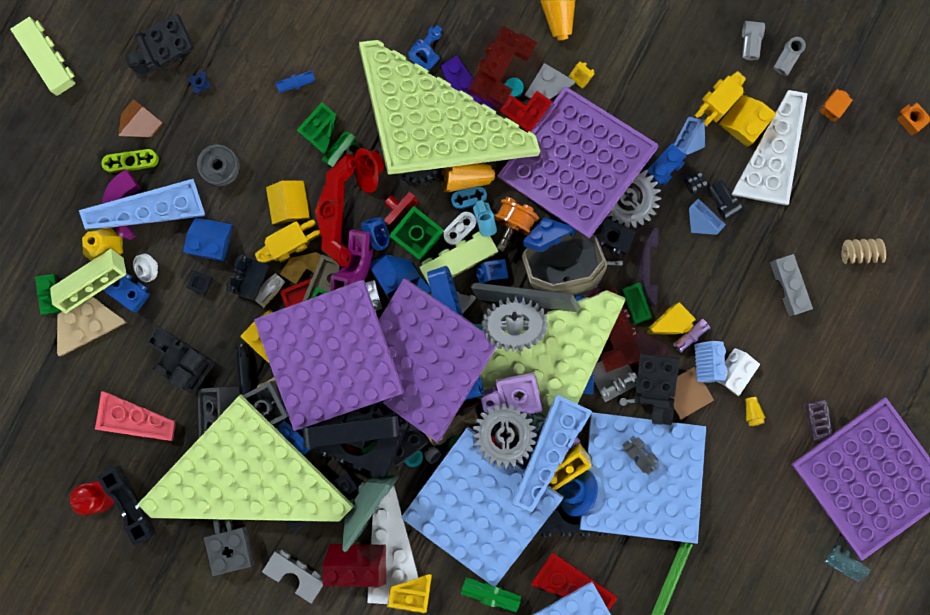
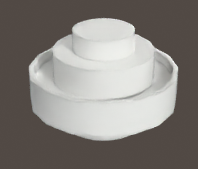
(145, 267)

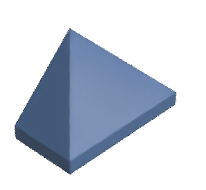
(691, 136)
(704, 220)

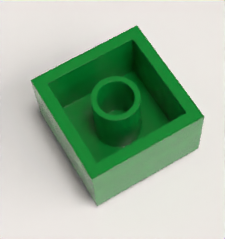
(416, 234)

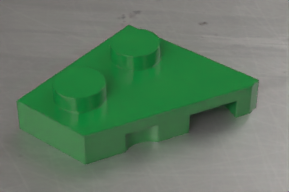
(319, 127)

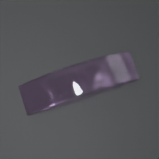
(650, 291)

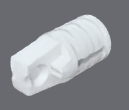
(269, 289)

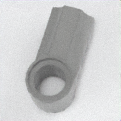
(752, 34)
(789, 56)

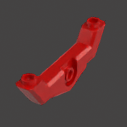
(330, 210)

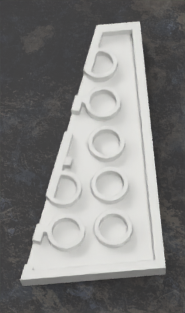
(773, 163)
(390, 530)

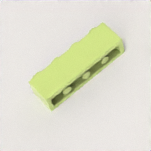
(43, 56)
(463, 256)
(88, 281)

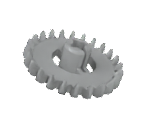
(641, 210)
(515, 325)
(504, 455)

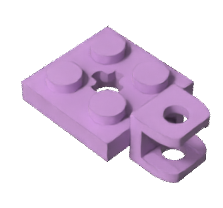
(505, 393)

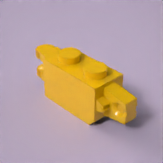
(722, 99)
(286, 241)

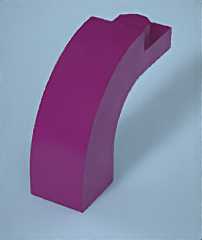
(121, 187)
(359, 263)

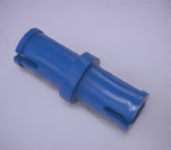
(295, 81)

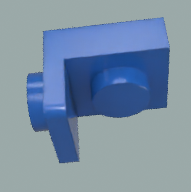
(491, 271)

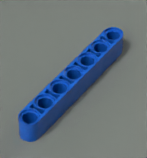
(444, 291)

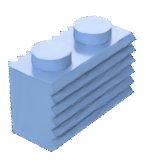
(710, 361)

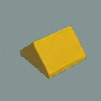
(287, 201)

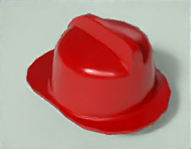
(368, 169)
(90, 499)

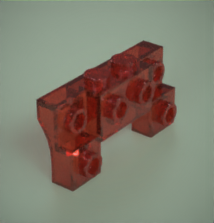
(491, 69)
(623, 341)

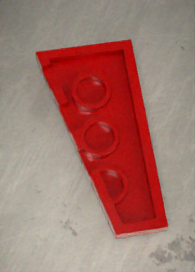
(563, 578)

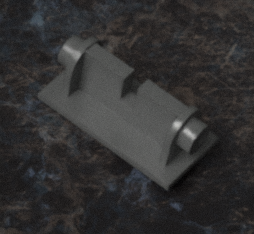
(647, 460)

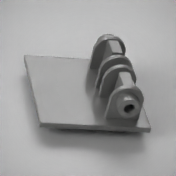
(613, 382)

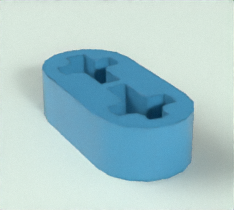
(468, 193)

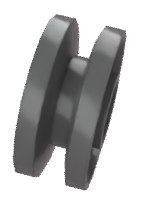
(208, 159)

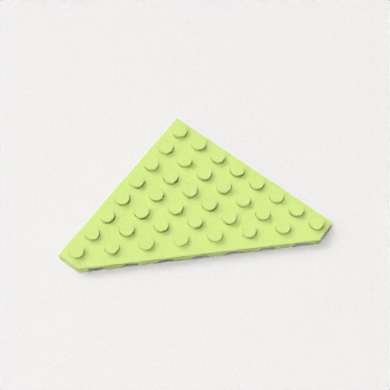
(429, 122)
(564, 355)
(245, 473)

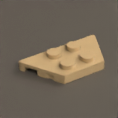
(85, 324)

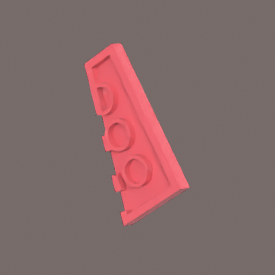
(128, 418)

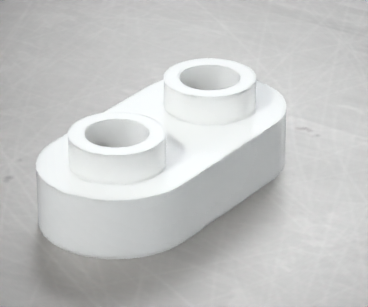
(459, 228)

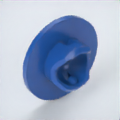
(579, 494)

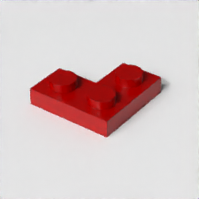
(527, 115)

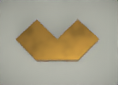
(298, 265)

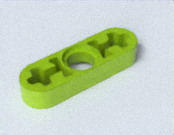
(136, 166)

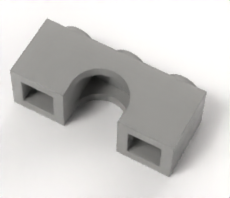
(796, 295)
(310, 581)

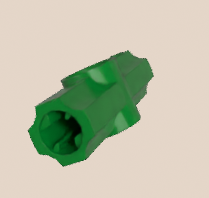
(491, 595)

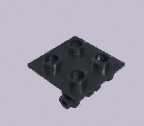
(247, 278)

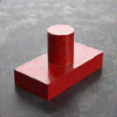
(399, 209)

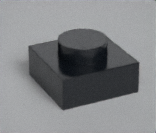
(199, 282)

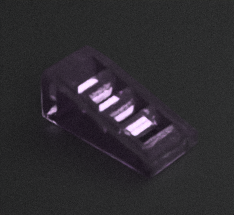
(826, 419)

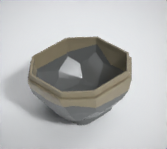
(568, 267)

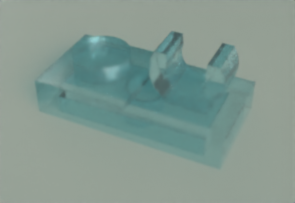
(846, 565)

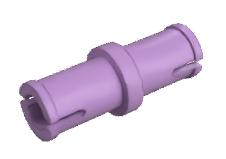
(691, 336)

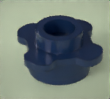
(199, 87)

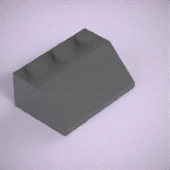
(213, 403)

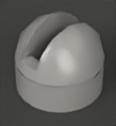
(432, 455)

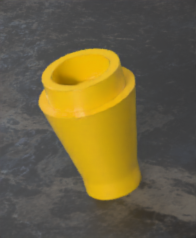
(754, 413)

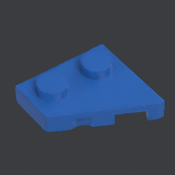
(547, 234)

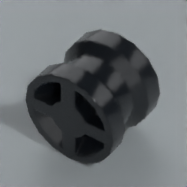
(696, 183)

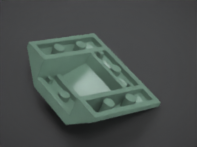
(365, 504)

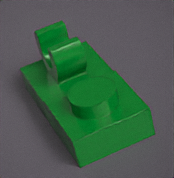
(338, 149)
(43, 286)

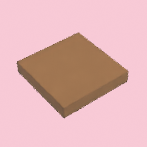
(690, 394)

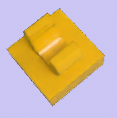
(581, 74)

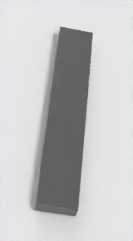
(545, 299)

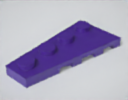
(460, 79)

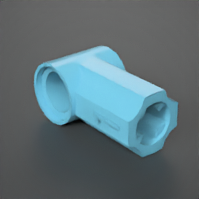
(485, 218)

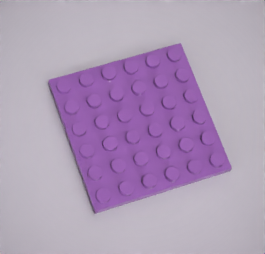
(582, 162)
(329, 355)
(434, 357)
(869, 478)

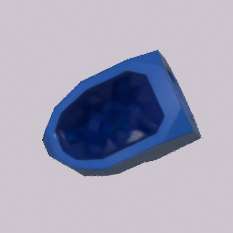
(378, 232)

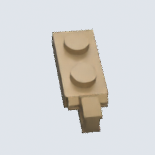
(457, 426)

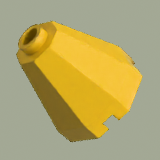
(101, 240)

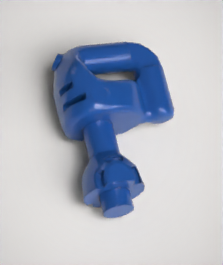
(425, 50)

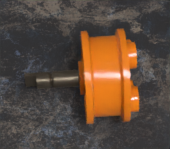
(515, 218)

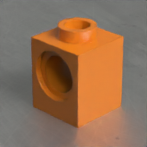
(836, 105)
(921, 116)

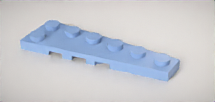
(157, 205)
(556, 438)

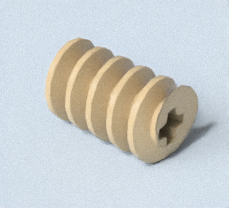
(863, 249)

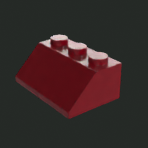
(358, 567)

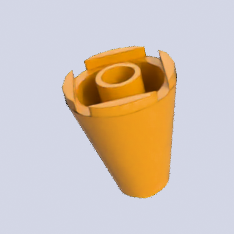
(559, 17)
(466, 176)

